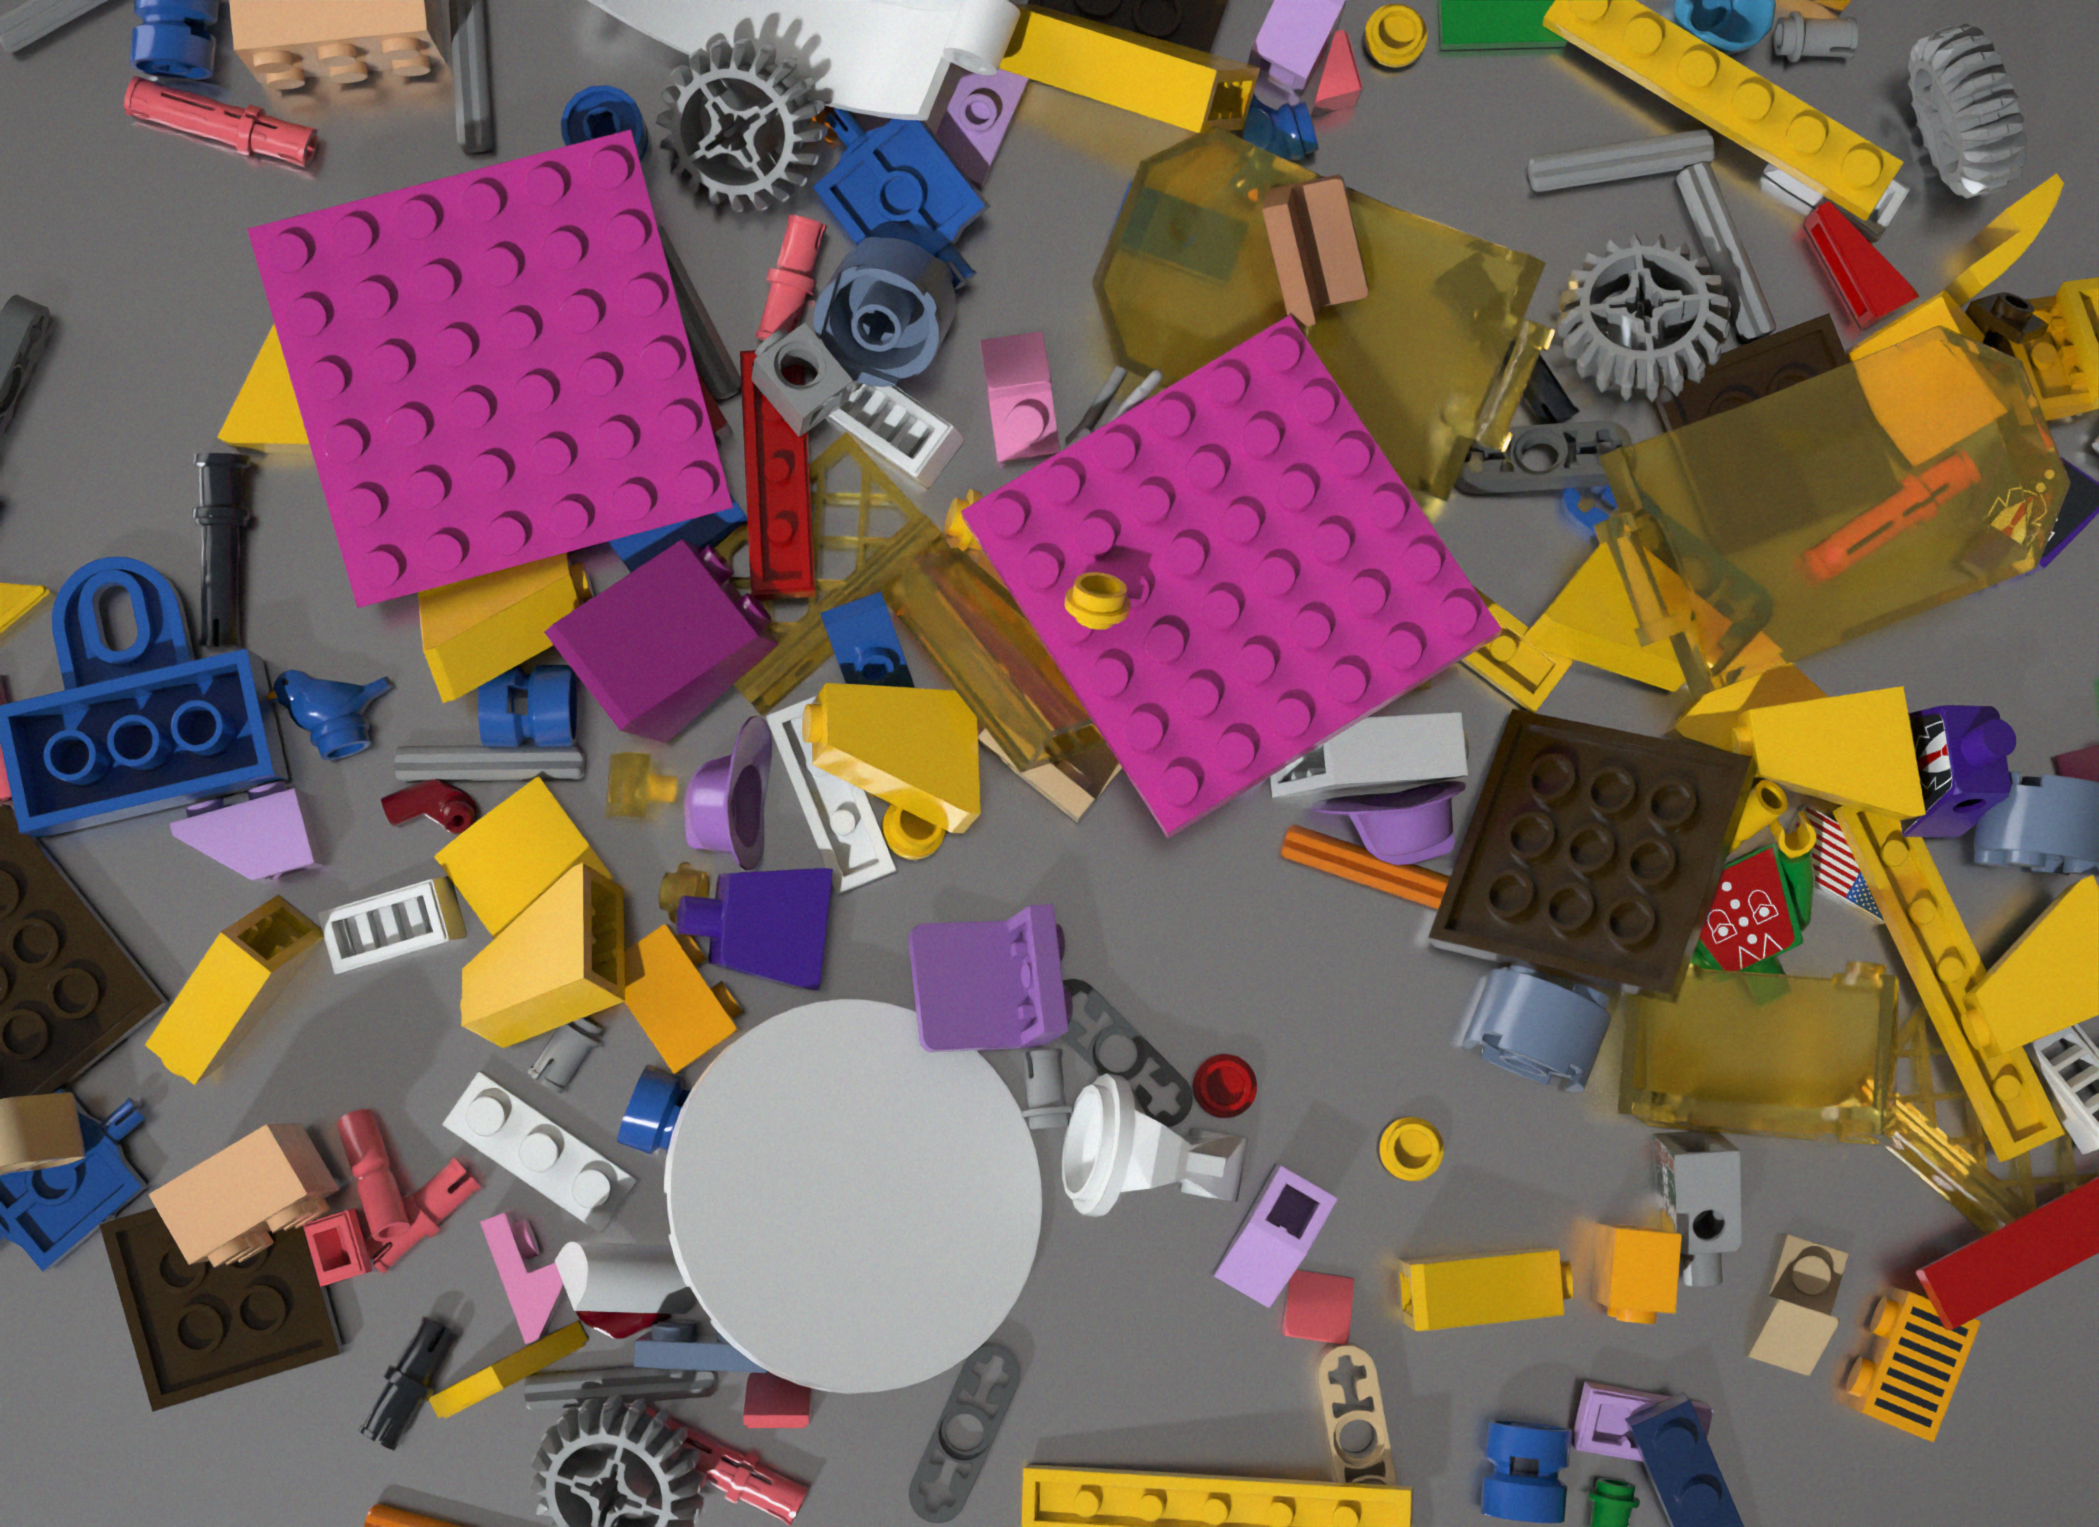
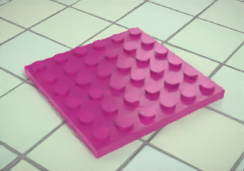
(491, 367)
(1263, 566)

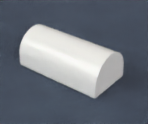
(623, 1278)

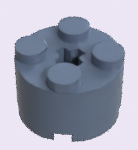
(886, 310)
(2043, 826)
(1539, 1026)

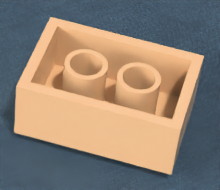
(336, 38)
(243, 1193)

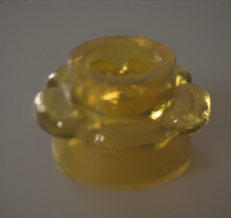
(683, 882)

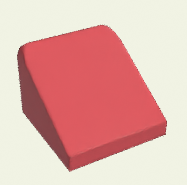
(1340, 79)
(337, 1247)
(1318, 1307)
(776, 1402)

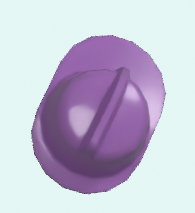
(729, 797)
(1401, 824)

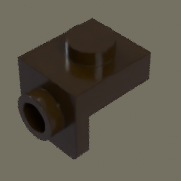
(2005, 316)

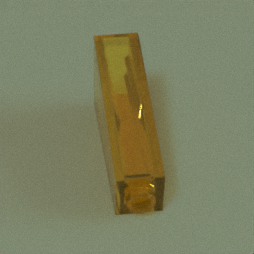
(992, 658)

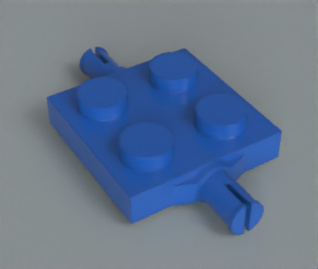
(901, 187)
(63, 1205)

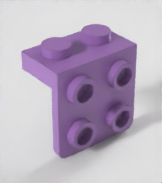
(990, 982)

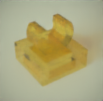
(632, 786)

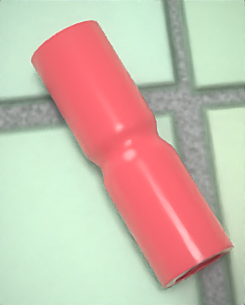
(375, 1181)

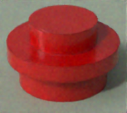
(1224, 1086)

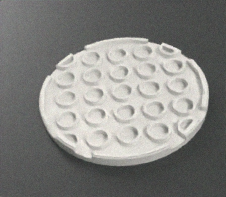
(852, 1198)

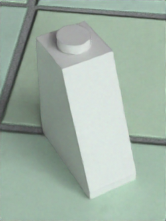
(1380, 755)

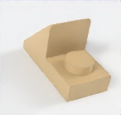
(1798, 1305)

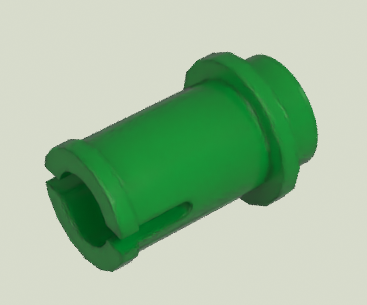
(1612, 1503)

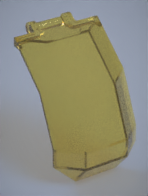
(1414, 358)
(1834, 506)

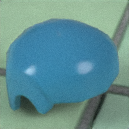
(1726, 24)

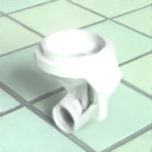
(1120, 1150)

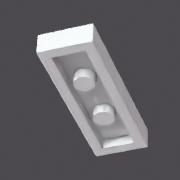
(833, 807)
(540, 1152)

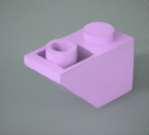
(1295, 40)
(258, 838)
(1275, 1236)

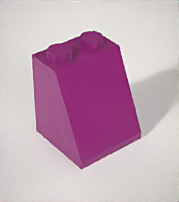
(665, 640)

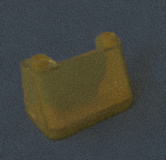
(1767, 1056)

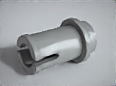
(1815, 36)
(565, 1053)
(1045, 1089)

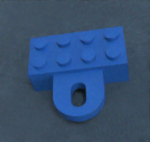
(138, 722)

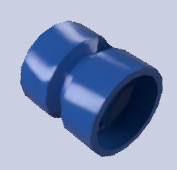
(174, 38)
(604, 112)
(551, 707)
(653, 1110)
(1521, 1493)

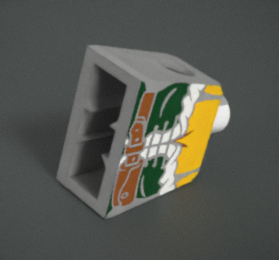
(1696, 1176)

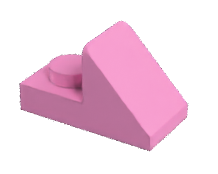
(1020, 398)
(531, 1292)

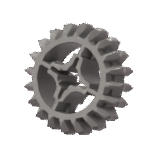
(726, 103)
(1967, 110)
(1688, 304)
(651, 1475)

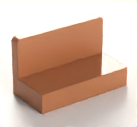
(1314, 246)

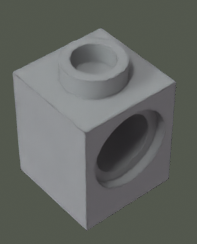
(800, 404)

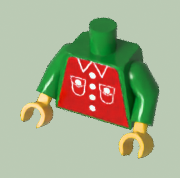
(1760, 905)

